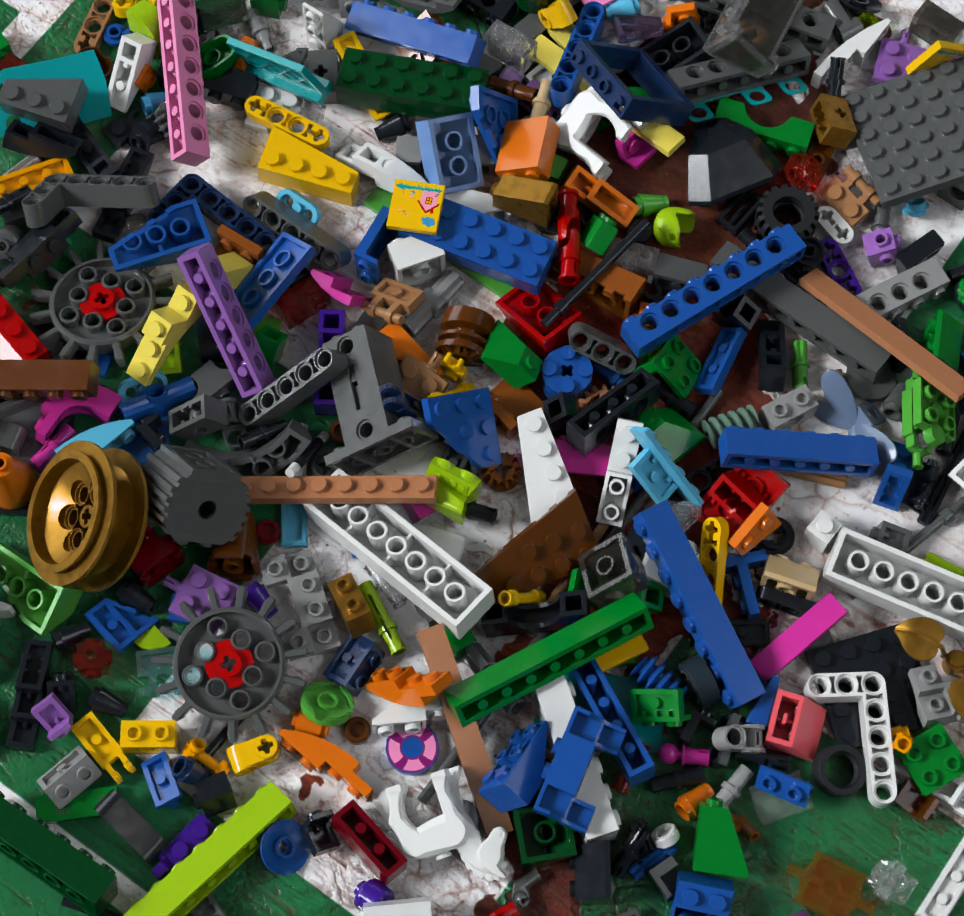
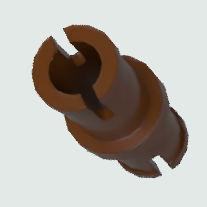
(513, 89)

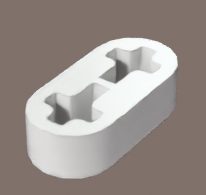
(836, 225)

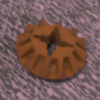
(512, 477)

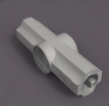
(436, 301)

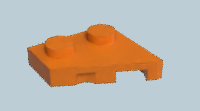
(754, 529)

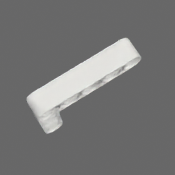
(868, 724)

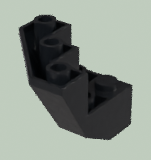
(727, 162)

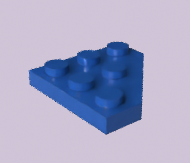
(490, 113)
(466, 424)

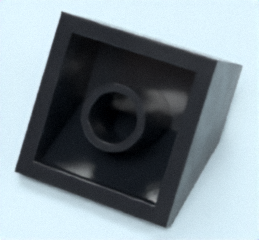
(591, 874)

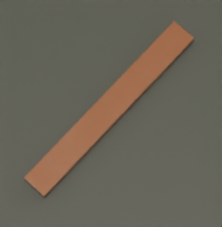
(884, 334)
(467, 739)

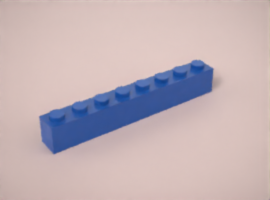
(698, 604)

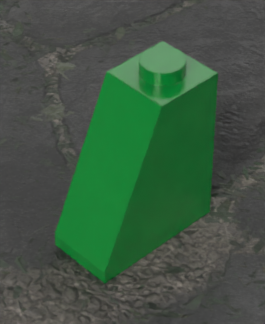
(716, 841)

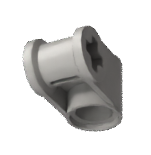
(744, 738)

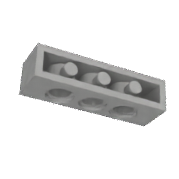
(926, 273)

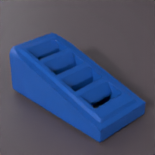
(762, 710)

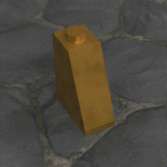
(526, 198)

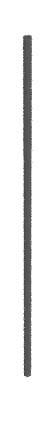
(632, 510)

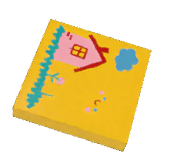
(935, 55)
(416, 207)

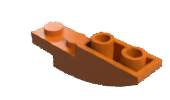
(407, 686)
(319, 754)

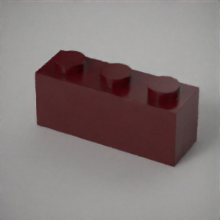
(369, 842)

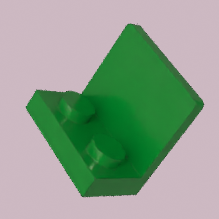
(674, 364)
(932, 760)

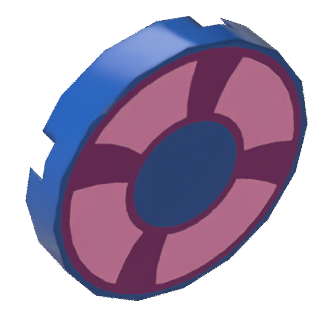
(412, 752)

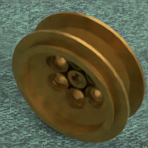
(87, 516)

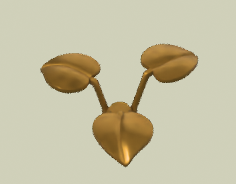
(921, 641)

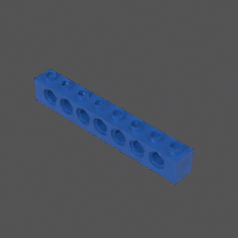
(642, 340)

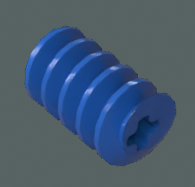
(654, 675)

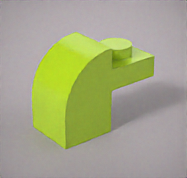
(144, 20)

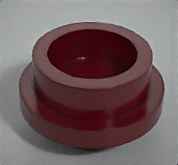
(268, 532)

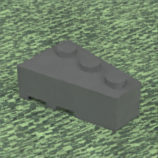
(45, 100)

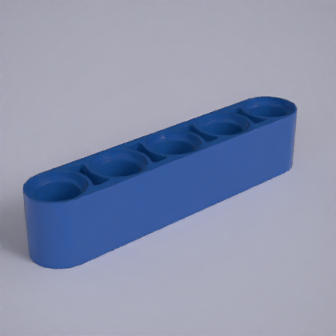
(566, 77)

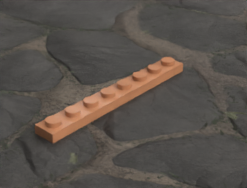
(342, 489)

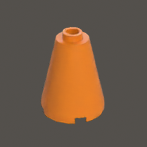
(16, 482)

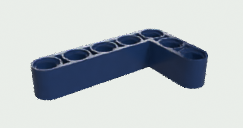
(215, 213)

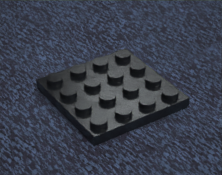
(875, 652)

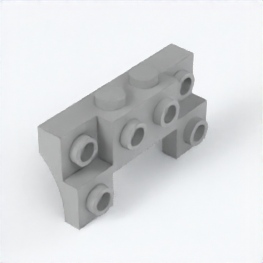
(308, 593)
(932, 697)

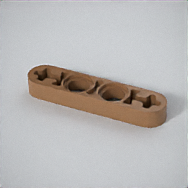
(94, 17)

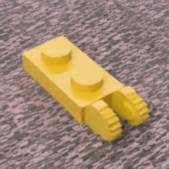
(101, 745)

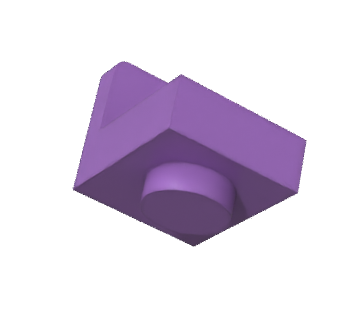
(53, 716)

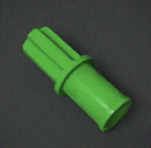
(799, 365)

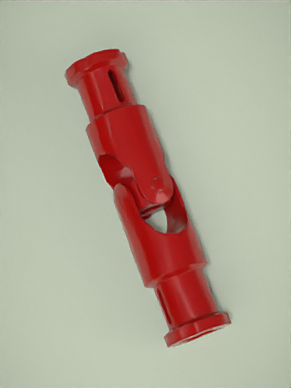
(568, 237)

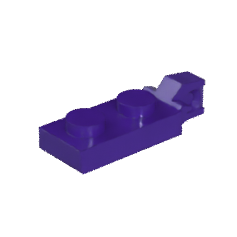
(183, 844)

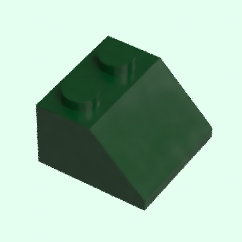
(541, 839)

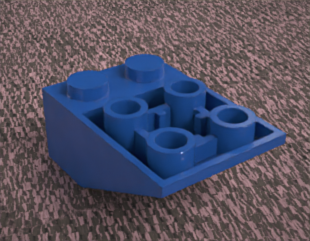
(517, 769)
(701, 895)

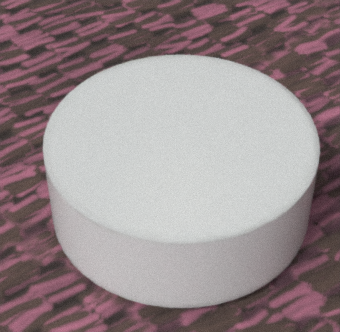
(665, 835)

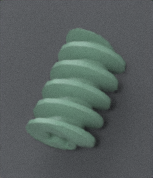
(742, 418)

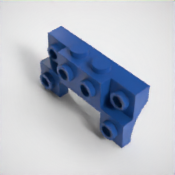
(571, 760)

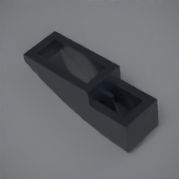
(40, 140)

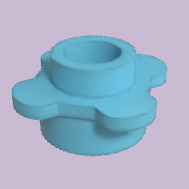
(916, 207)

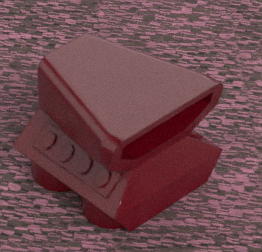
(156, 557)

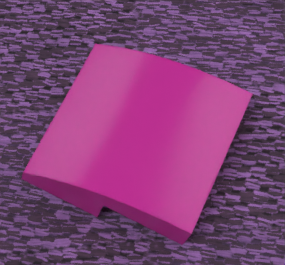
(339, 287)

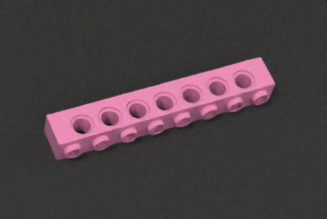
(183, 82)

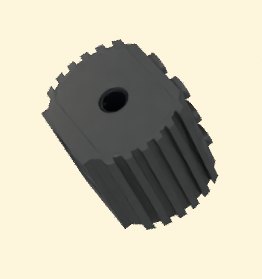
(194, 495)

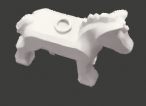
(580, 121)
(445, 832)

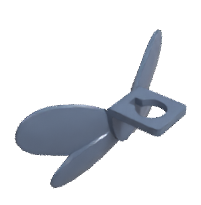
(844, 414)

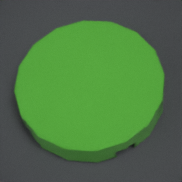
(326, 703)

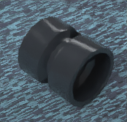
(812, 257)

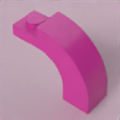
(100, 407)

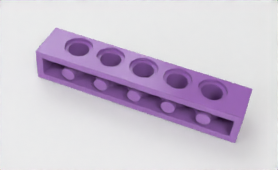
(226, 319)

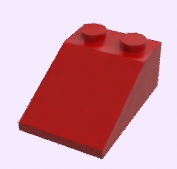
(527, 311)

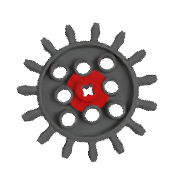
(100, 304)
(272, 671)

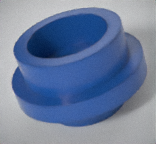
(113, 40)

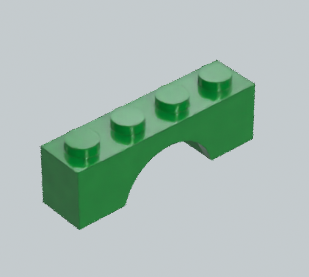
(786, 139)

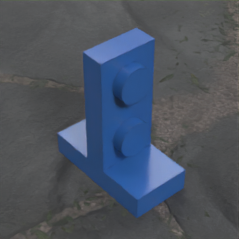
(895, 480)
(742, 580)

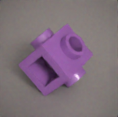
(881, 246)

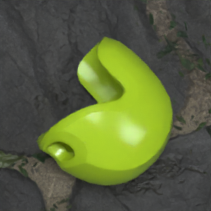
(672, 222)

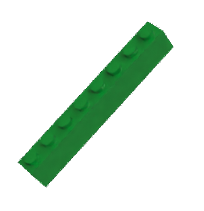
(548, 659)

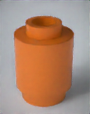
(305, 725)

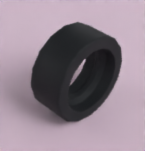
(858, 770)

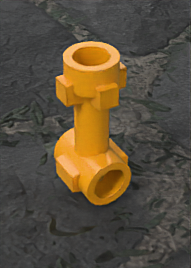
(901, 738)
(195, 749)

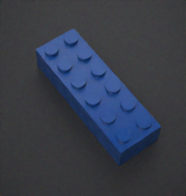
(492, 247)

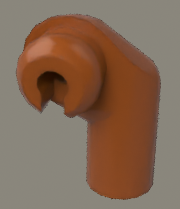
(744, 827)

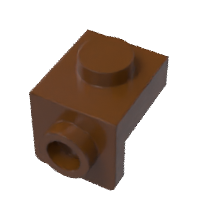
(914, 803)

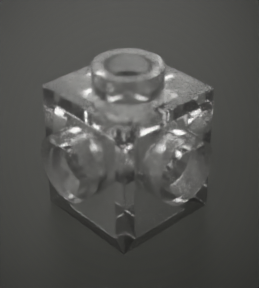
(892, 881)

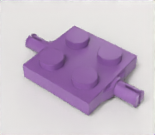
(894, 57)
(194, 592)

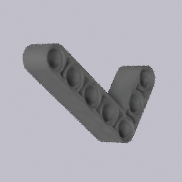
(87, 191)

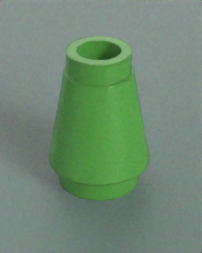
(649, 204)

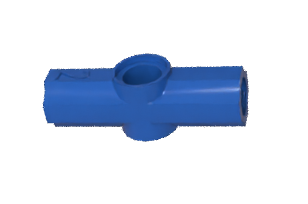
(158, 399)

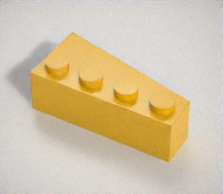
(301, 167)

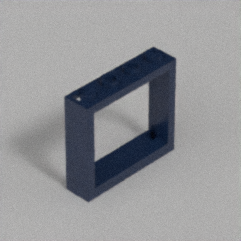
(666, 101)

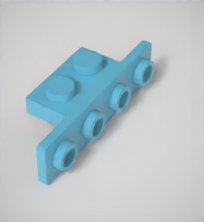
(658, 472)

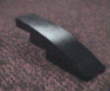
(114, 219)
(30, 690)

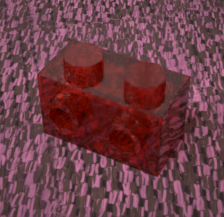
(301, 302)

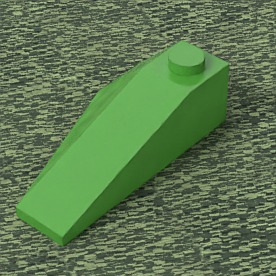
(39, 603)

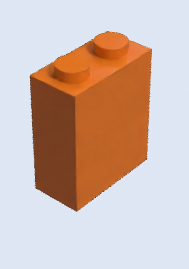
(528, 148)

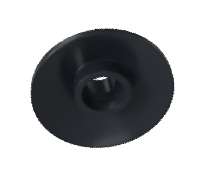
(863, 6)

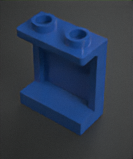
(372, 247)

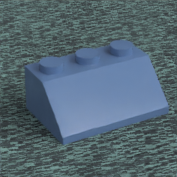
(450, 152)

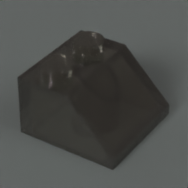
(612, 571)

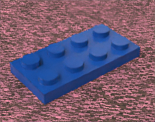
(272, 276)

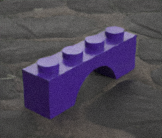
(330, 325)

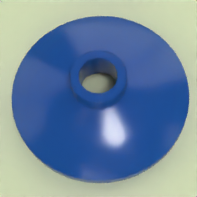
(294, 850)

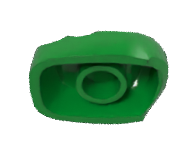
(217, 57)

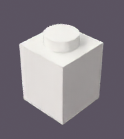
(822, 531)

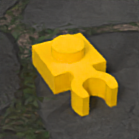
(454, 369)

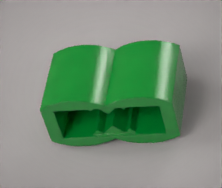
(599, 233)

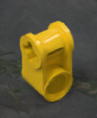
(557, 15)
(250, 755)

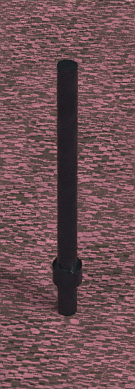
(563, 305)

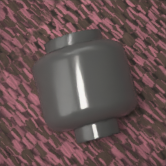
(8, 238)

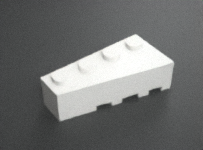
(542, 463)

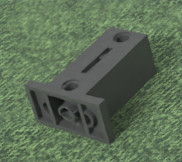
(369, 430)

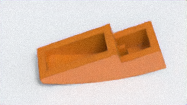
(601, 196)

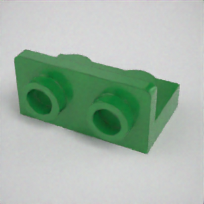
(657, 706)

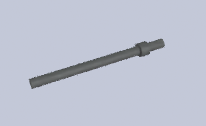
(943, 517)

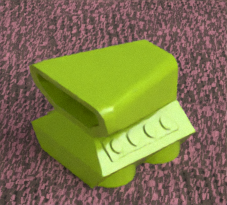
(454, 489)

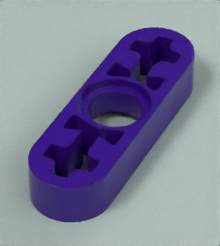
(839, 260)

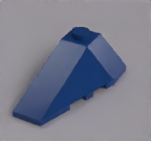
(162, 238)

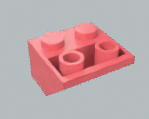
(794, 725)

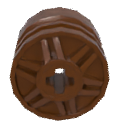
(464, 333)

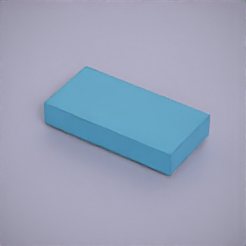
(294, 526)

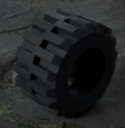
(786, 200)

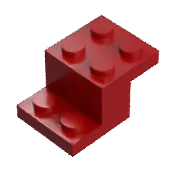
(740, 493)

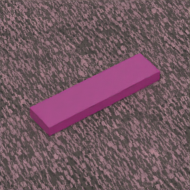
(798, 637)

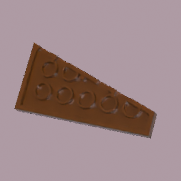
(542, 550)

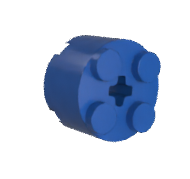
(573, 365)

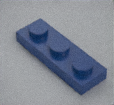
(720, 360)

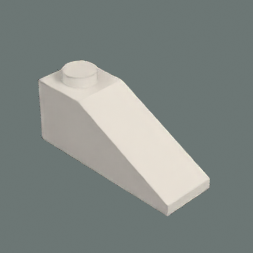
(132, 55)

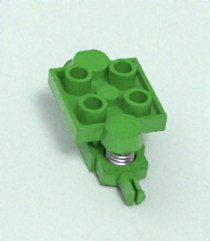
(926, 418)

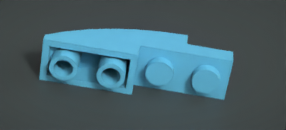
(107, 435)

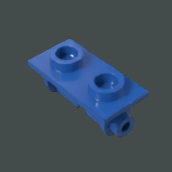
(783, 786)

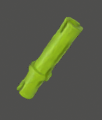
(395, 643)

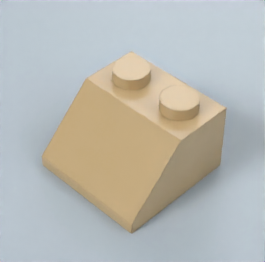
(790, 576)

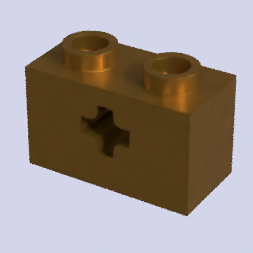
(833, 121)
(351, 605)

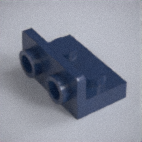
(354, 663)

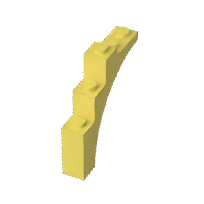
(169, 323)

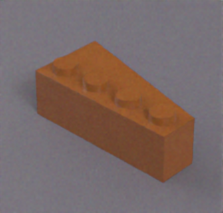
(614, 291)

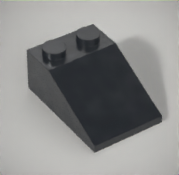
(679, 46)

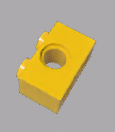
(149, 736)

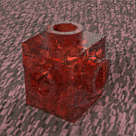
(803, 171)
(99, 664)

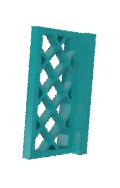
(282, 72)

